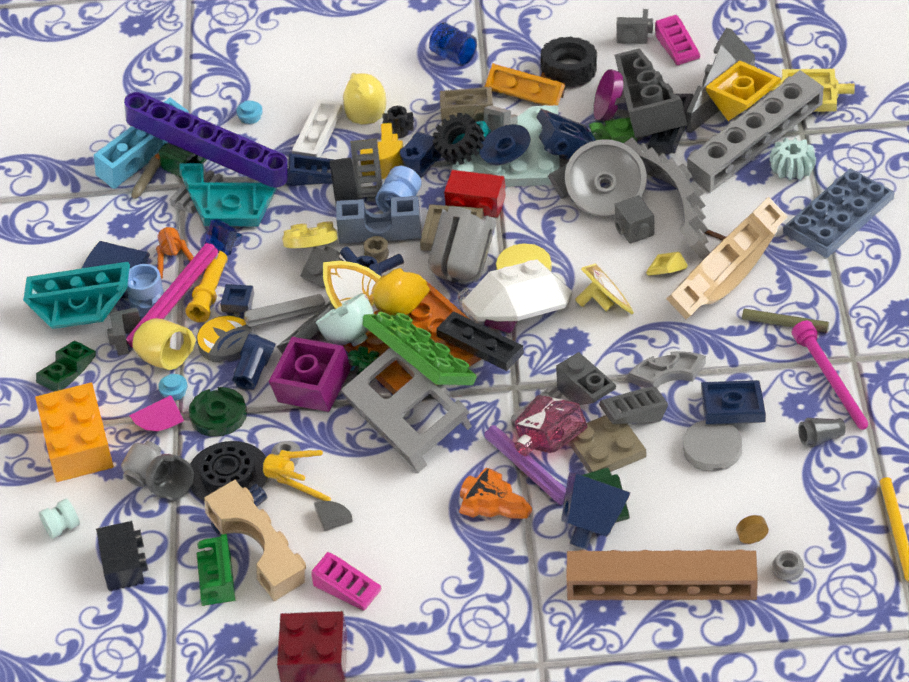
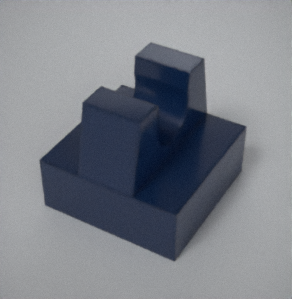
(237, 299)

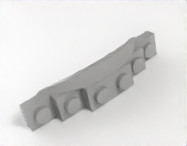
(678, 176)

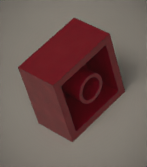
(312, 647)

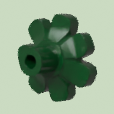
(362, 358)

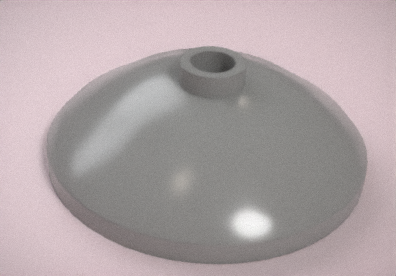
(604, 163)

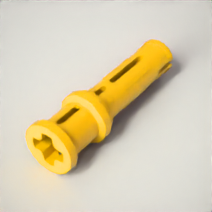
(204, 294)

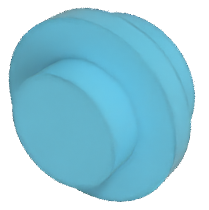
(249, 112)
(173, 385)

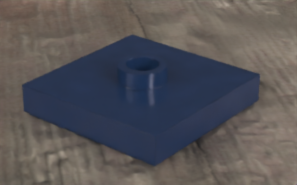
(733, 402)

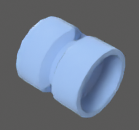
(399, 183)
(144, 287)

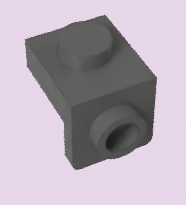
(634, 29)
(314, 266)
(122, 324)

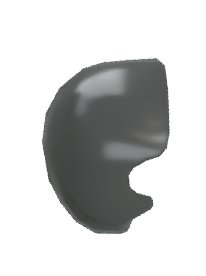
(169, 476)

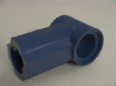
(254, 356)

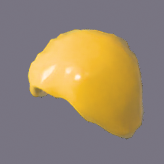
(399, 292)

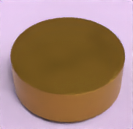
(752, 529)

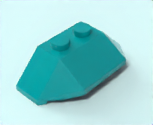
(77, 294)

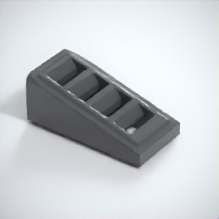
(366, 144)
(636, 406)

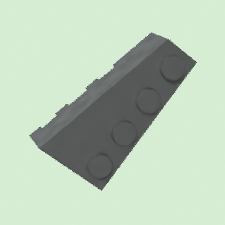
(647, 96)

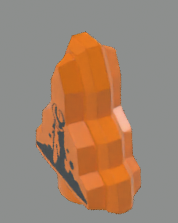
(492, 496)

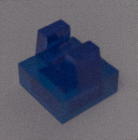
(223, 236)

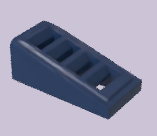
(303, 170)

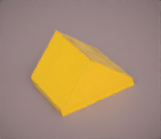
(740, 88)

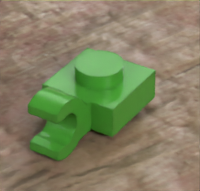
(617, 130)

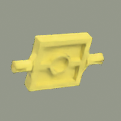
(826, 78)

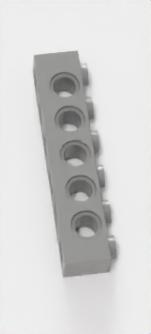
(755, 130)

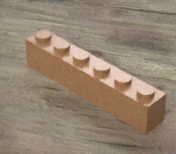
(662, 575)

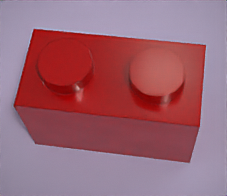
(476, 191)

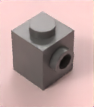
(634, 219)

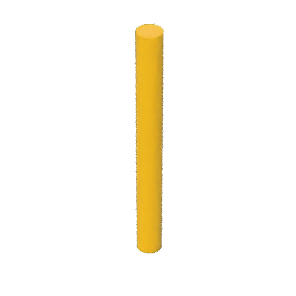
(896, 523)

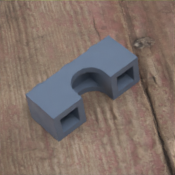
(358, 224)

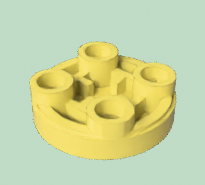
(302, 237)

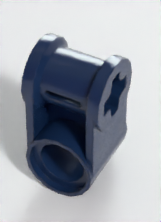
(420, 153)

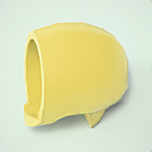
(364, 99)
(153, 343)

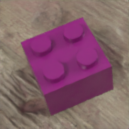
(310, 374)

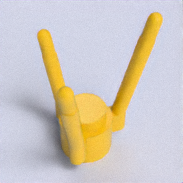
(282, 469)

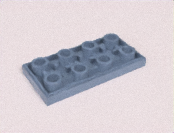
(838, 212)

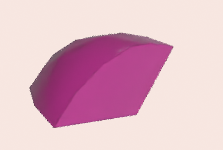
(158, 416)

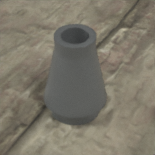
(819, 430)

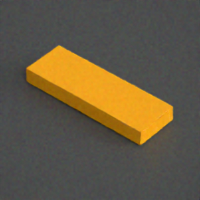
(524, 85)

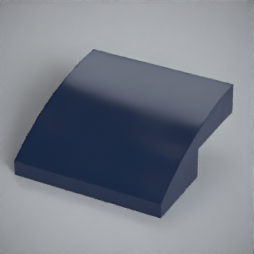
(108, 253)

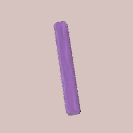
(526, 464)

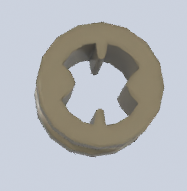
(377, 248)

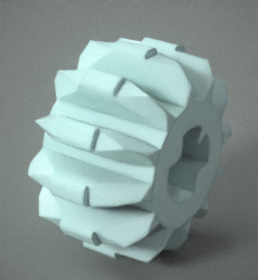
(792, 159)

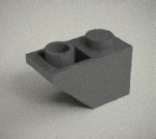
(582, 381)

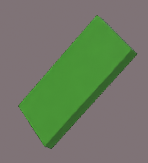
(419, 349)

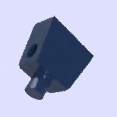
(591, 507)

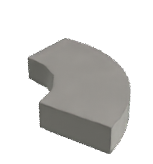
(659, 370)

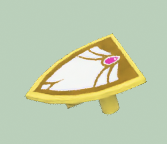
(346, 280)
(599, 288)

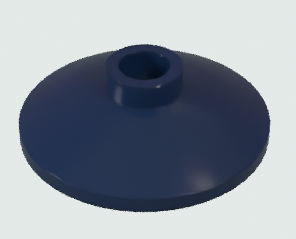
(505, 144)

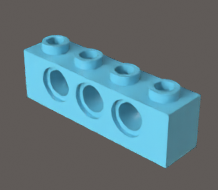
(128, 153)

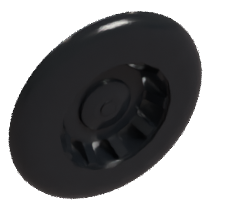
(226, 463)

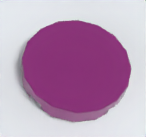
(608, 90)

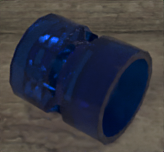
(453, 44)

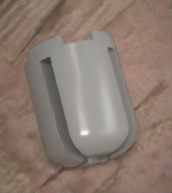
(460, 246)

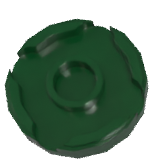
(217, 412)

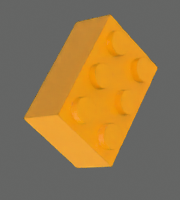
(74, 432)

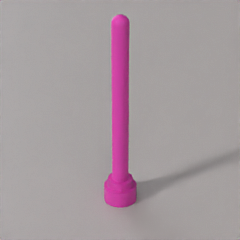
(806, 335)

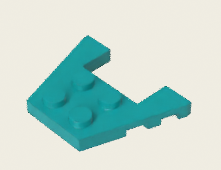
(231, 202)

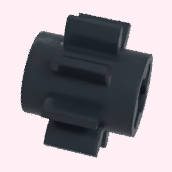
(401, 120)

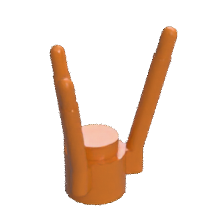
(170, 244)

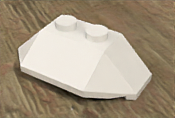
(517, 293)

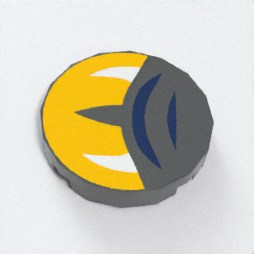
(222, 338)

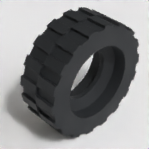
(569, 48)

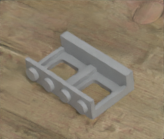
(388, 414)

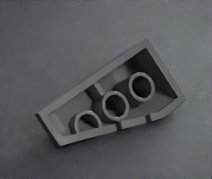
(729, 51)

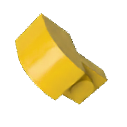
(388, 150)

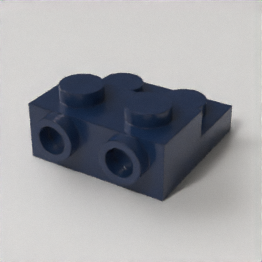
(562, 134)

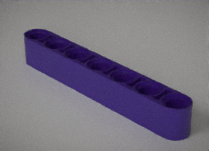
(206, 139)

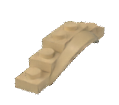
(728, 261)

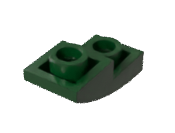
(68, 365)

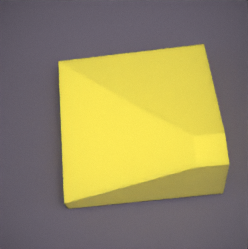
(667, 263)

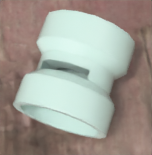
(59, 518)

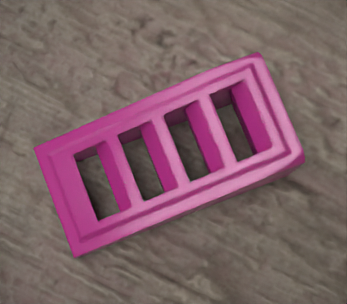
(675, 38)
(331, 568)

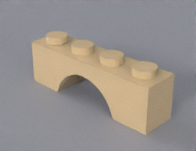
(234, 512)

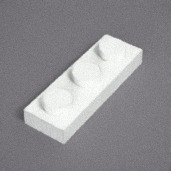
(318, 128)

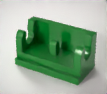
(215, 571)

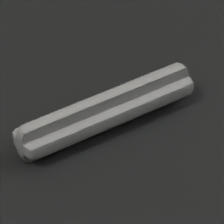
(283, 310)

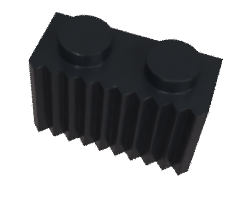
(121, 556)

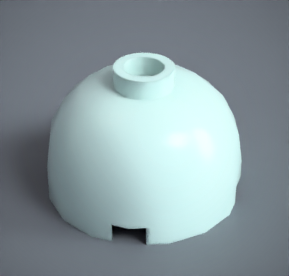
(345, 322)

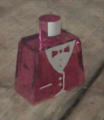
(548, 425)

